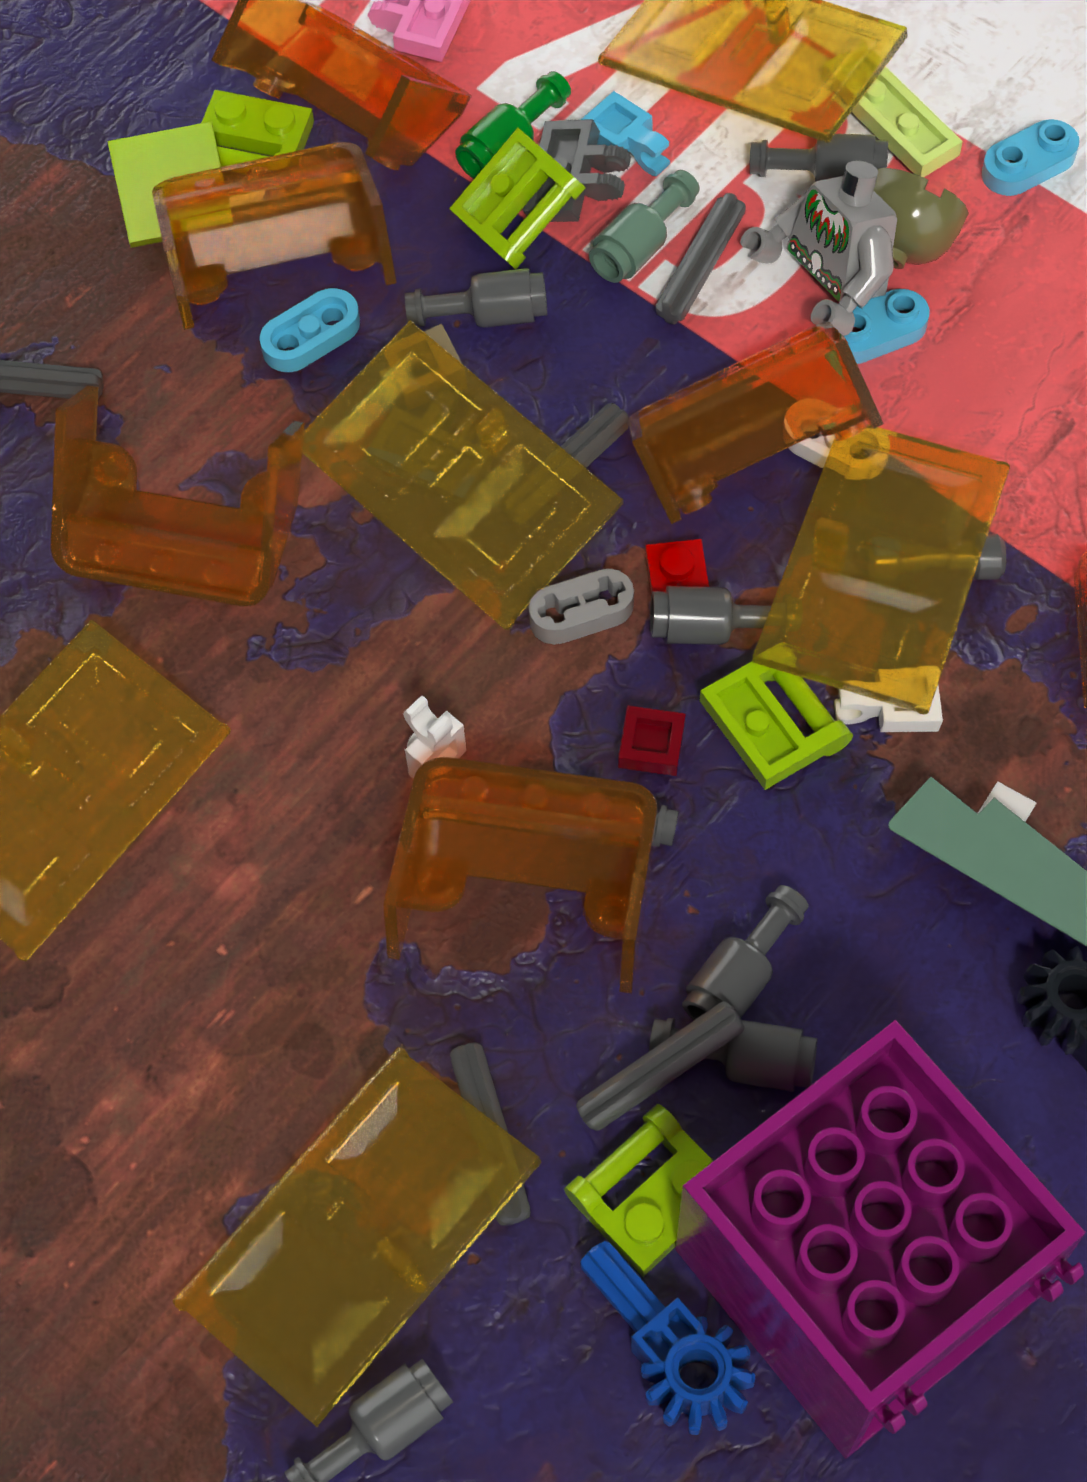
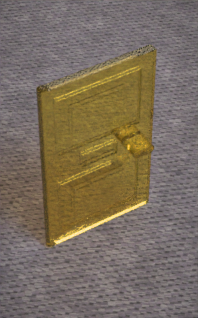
(764, 58)
(458, 474)
(883, 567)
(83, 774)
(357, 1234)

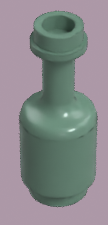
(640, 230)

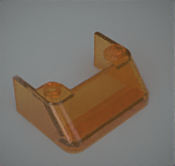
(343, 73)
(269, 216)
(750, 414)
(161, 541)
(525, 831)

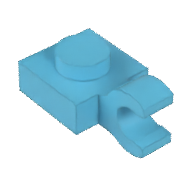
(631, 128)

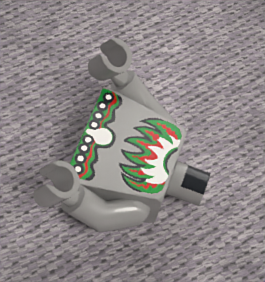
(840, 237)

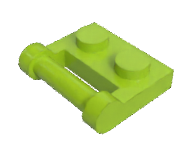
(256, 127)
(506, 188)
(763, 729)
(648, 1220)

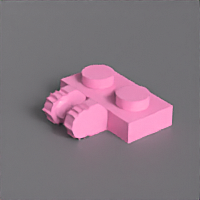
(420, 25)

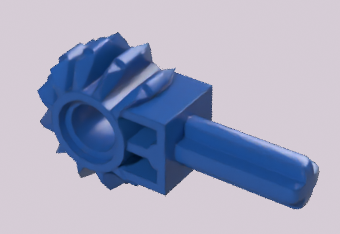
(670, 1340)

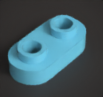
(1038, 153)
(886, 328)
(307, 330)

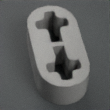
(581, 606)

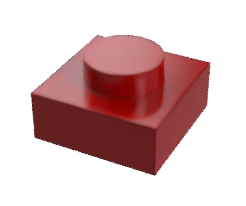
(676, 564)

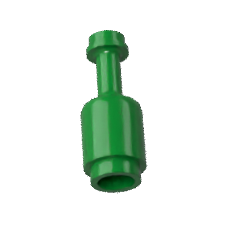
(496, 127)

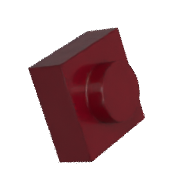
(651, 740)

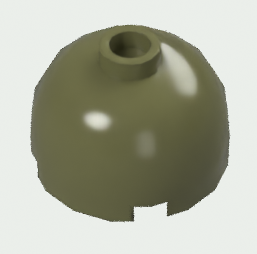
(924, 221)

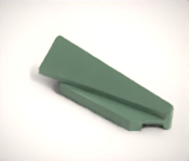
(998, 853)

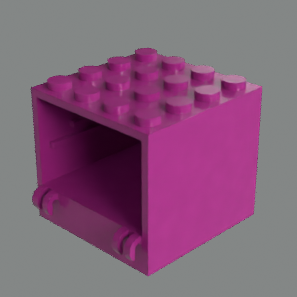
(873, 1237)

